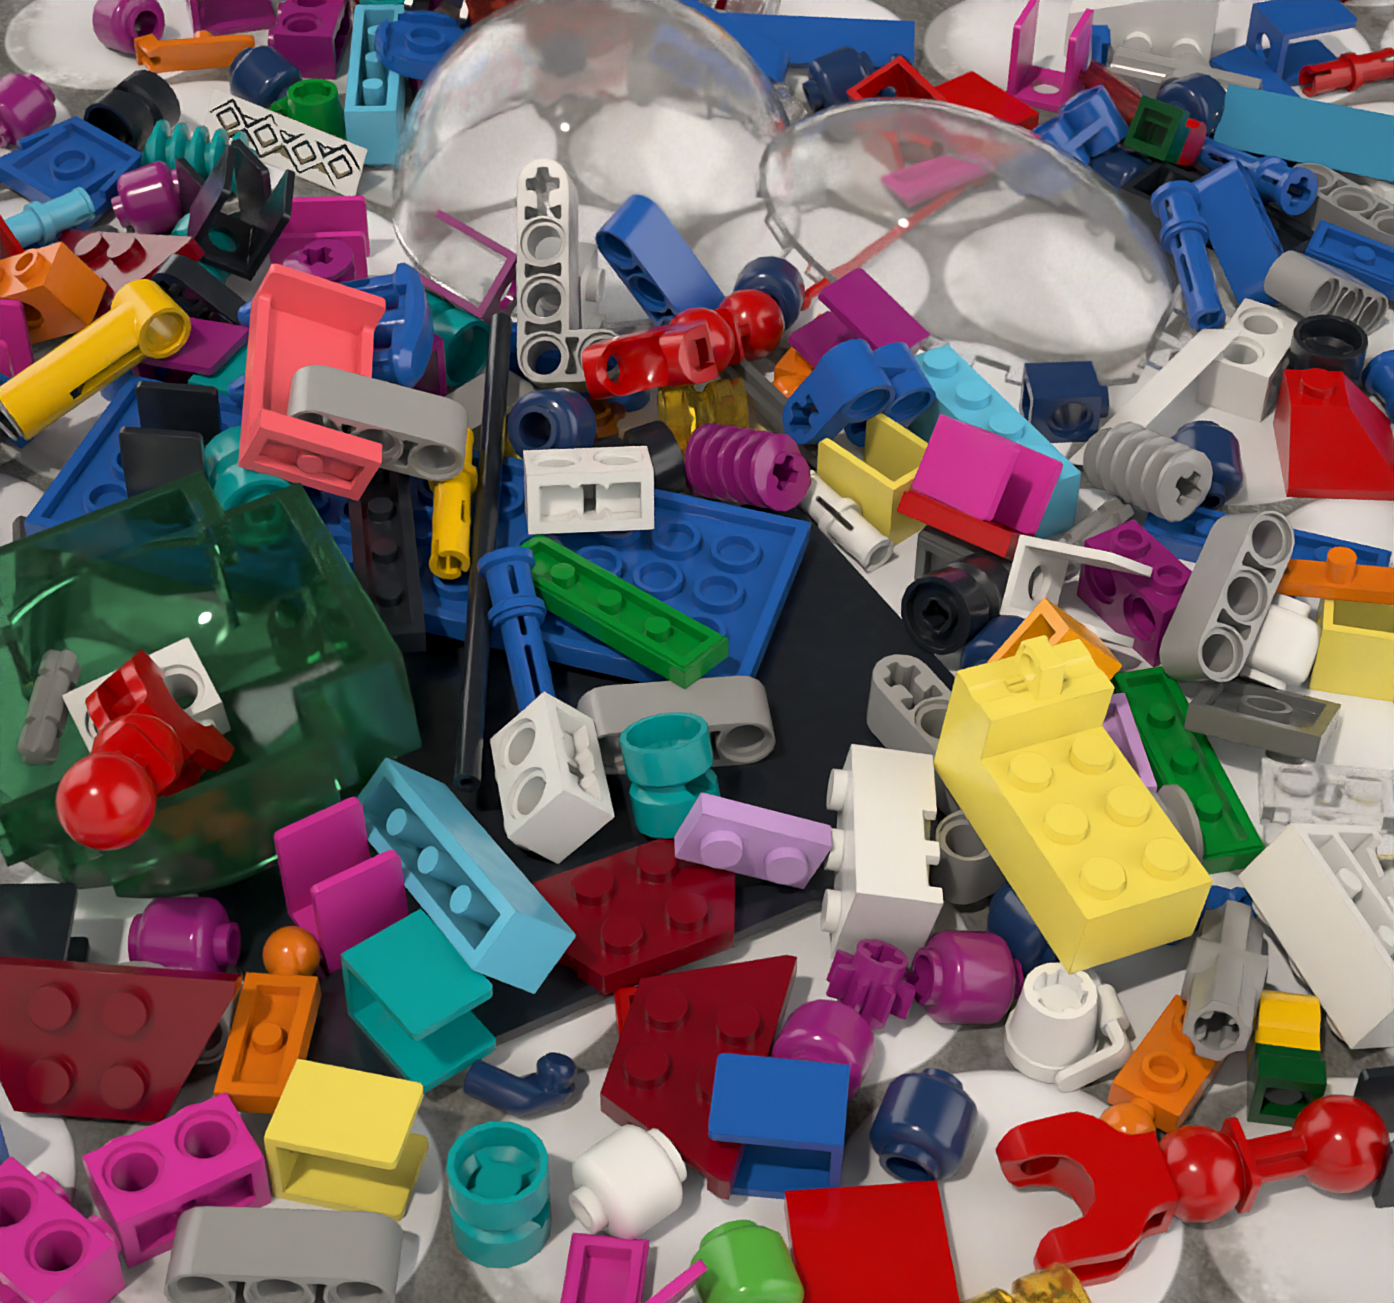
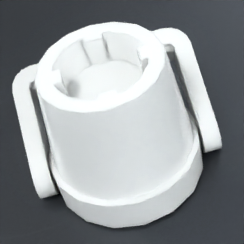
(1056, 1032)

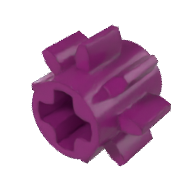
(873, 981)

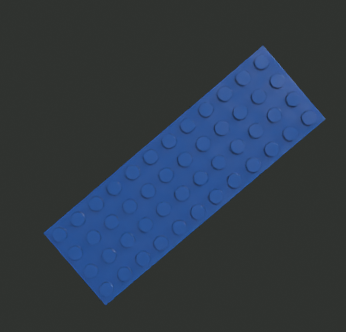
(701, 558)

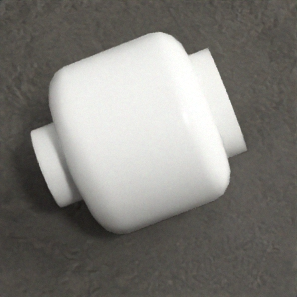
(1283, 645)
(627, 1182)

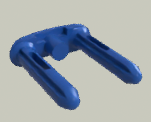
(405, 329)

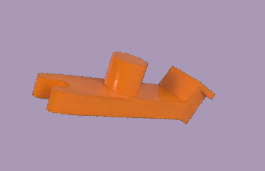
(194, 53)
(1338, 579)

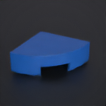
(1099, 44)

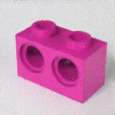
(174, 1174)
(51, 1237)

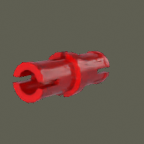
(1347, 72)

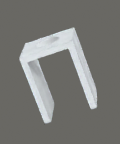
(1054, 560)

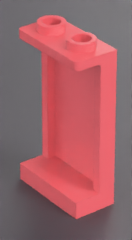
(295, 325)

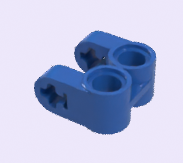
(1086, 124)
(854, 387)

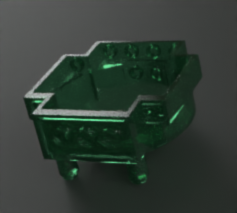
(279, 629)

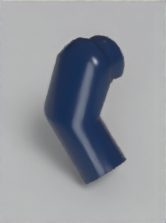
(526, 1093)

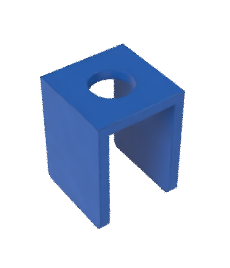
(1292, 20)
(786, 1116)

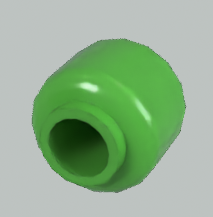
(746, 1266)

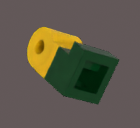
(1284, 1056)

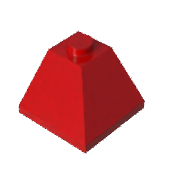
(1332, 438)

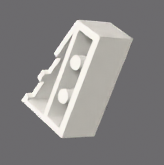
(1152, 26)
(882, 851)
(1335, 920)

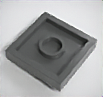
(1264, 717)

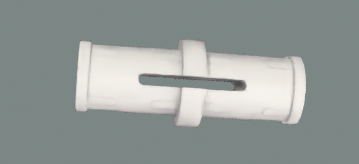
(863, 541)

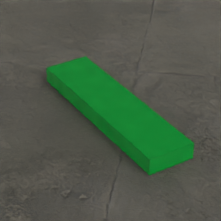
(623, 615)
(1190, 762)

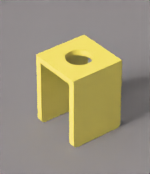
(879, 482)
(1355, 650)
(346, 1140)

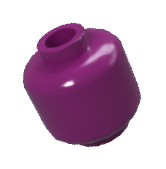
(121, 21)
(24, 107)
(148, 199)
(185, 934)
(966, 977)
(828, 1034)

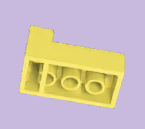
(1066, 806)

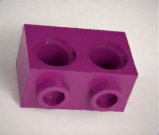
(313, 35)
(1132, 602)

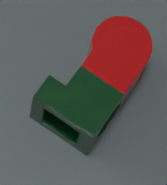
(1165, 132)

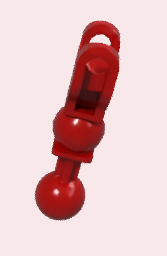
(689, 348)
(140, 754)
(1195, 1173)

